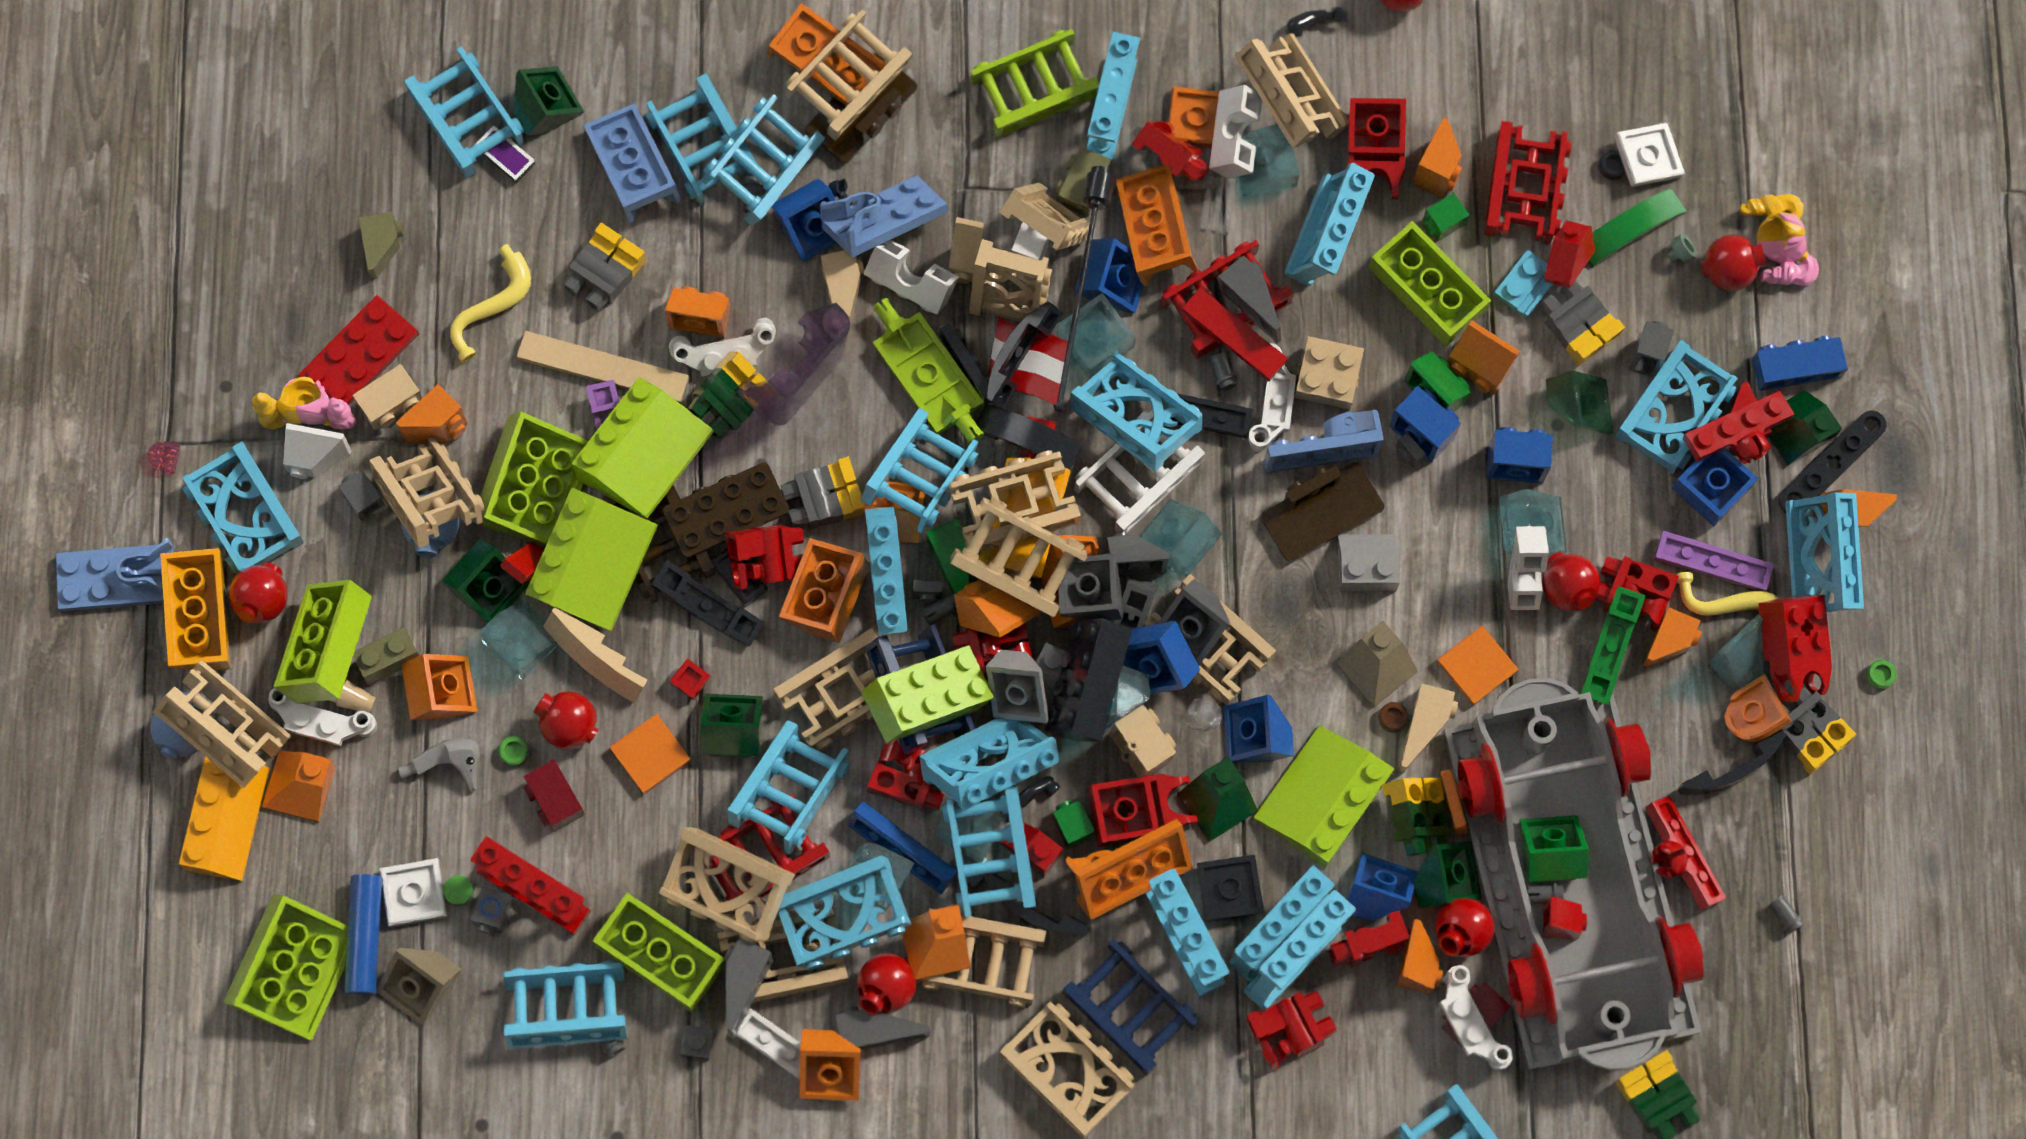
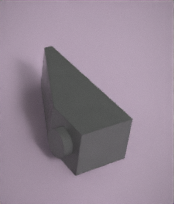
(1247, 289)
(1137, 602)
(744, 975)
(878, 1030)

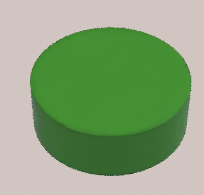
(1881, 674)
(513, 751)
(458, 890)

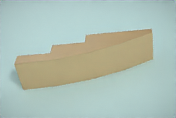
(586, 649)

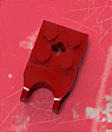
(1381, 152)
(1797, 643)
(1147, 806)

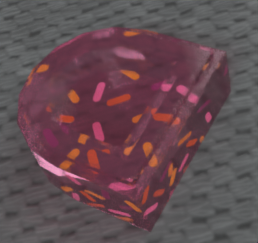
(164, 456)

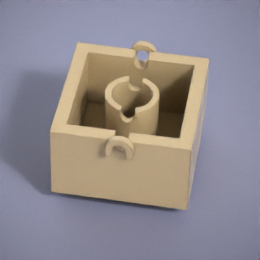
(1329, 373)
(1143, 741)

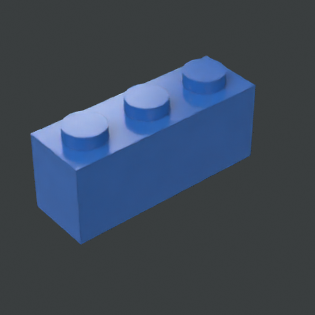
(1799, 363)

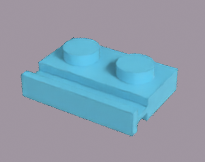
(1524, 285)

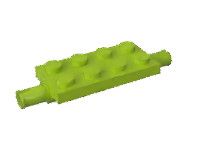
(927, 372)

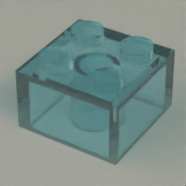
(1098, 335)

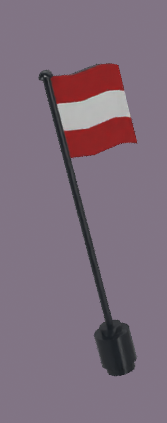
(1047, 363)

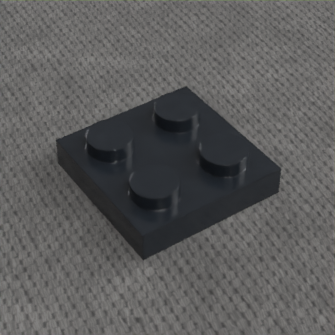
(1230, 888)

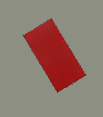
(523, 562)

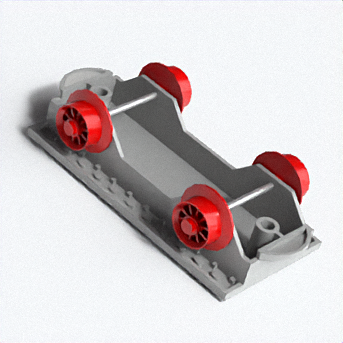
(1631, 954)

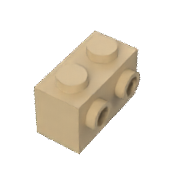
(387, 397)

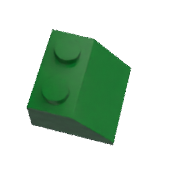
(1434, 375)
(1554, 848)

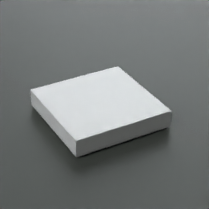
(1649, 155)
(413, 892)

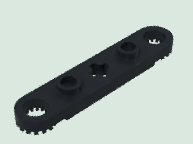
(1845, 449)

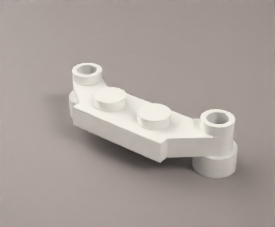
(708, 356)
(1276, 409)
(320, 723)
(1468, 1022)

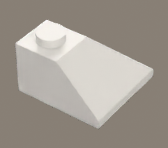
(312, 450)

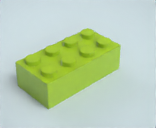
(1429, 283)
(323, 641)
(927, 694)
(659, 952)

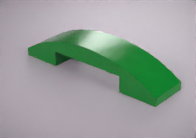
(1635, 223)
(1612, 644)

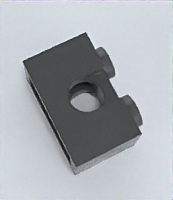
(1651, 348)

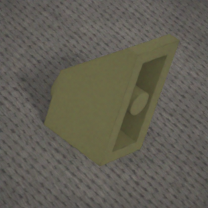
(380, 240)

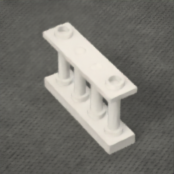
(1146, 497)

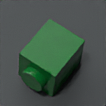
(1445, 217)
(1072, 823)

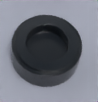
(1611, 165)

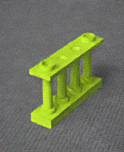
(1033, 110)

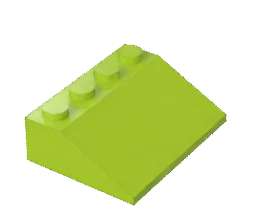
(641, 448)
(530, 478)
(591, 559)
(1323, 795)
(290, 967)

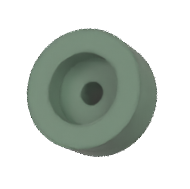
(1682, 249)

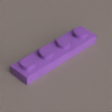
(1713, 561)

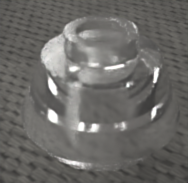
(1203, 713)

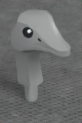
(459, 752)

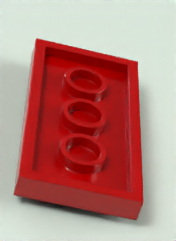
(361, 351)

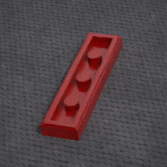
(1234, 334)

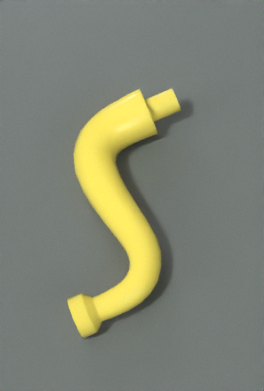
(518, 288)
(1725, 605)

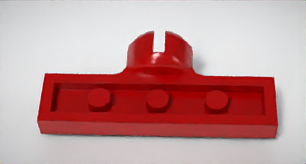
(1740, 430)
(1681, 854)

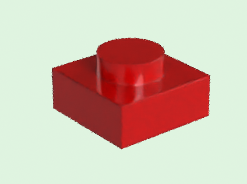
(690, 679)

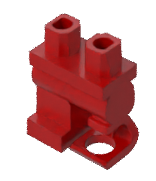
(1172, 151)
(774, 549)
(1640, 579)
(987, 646)
(903, 787)
(1368, 942)
(1296, 1020)

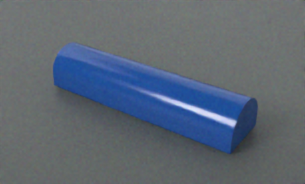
(883, 832)
(363, 934)

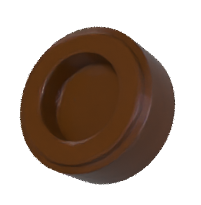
(1393, 717)

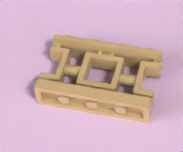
(1270, 77)
(1010, 477)
(437, 506)
(1244, 634)
(829, 671)
(213, 738)
(787, 980)

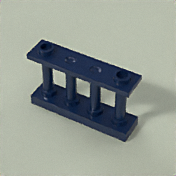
(883, 662)
(1122, 1035)

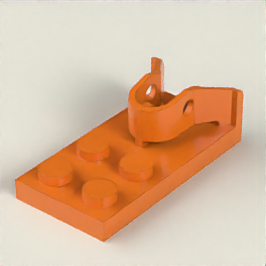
(806, 37)
(1154, 222)
(1126, 871)

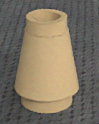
(355, 698)

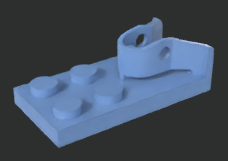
(631, 160)
(880, 215)
(1343, 442)
(111, 577)

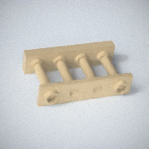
(857, 100)
(1019, 585)
(1000, 934)

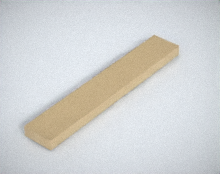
(598, 365)

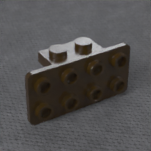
(868, 123)
(727, 506)
(1321, 509)

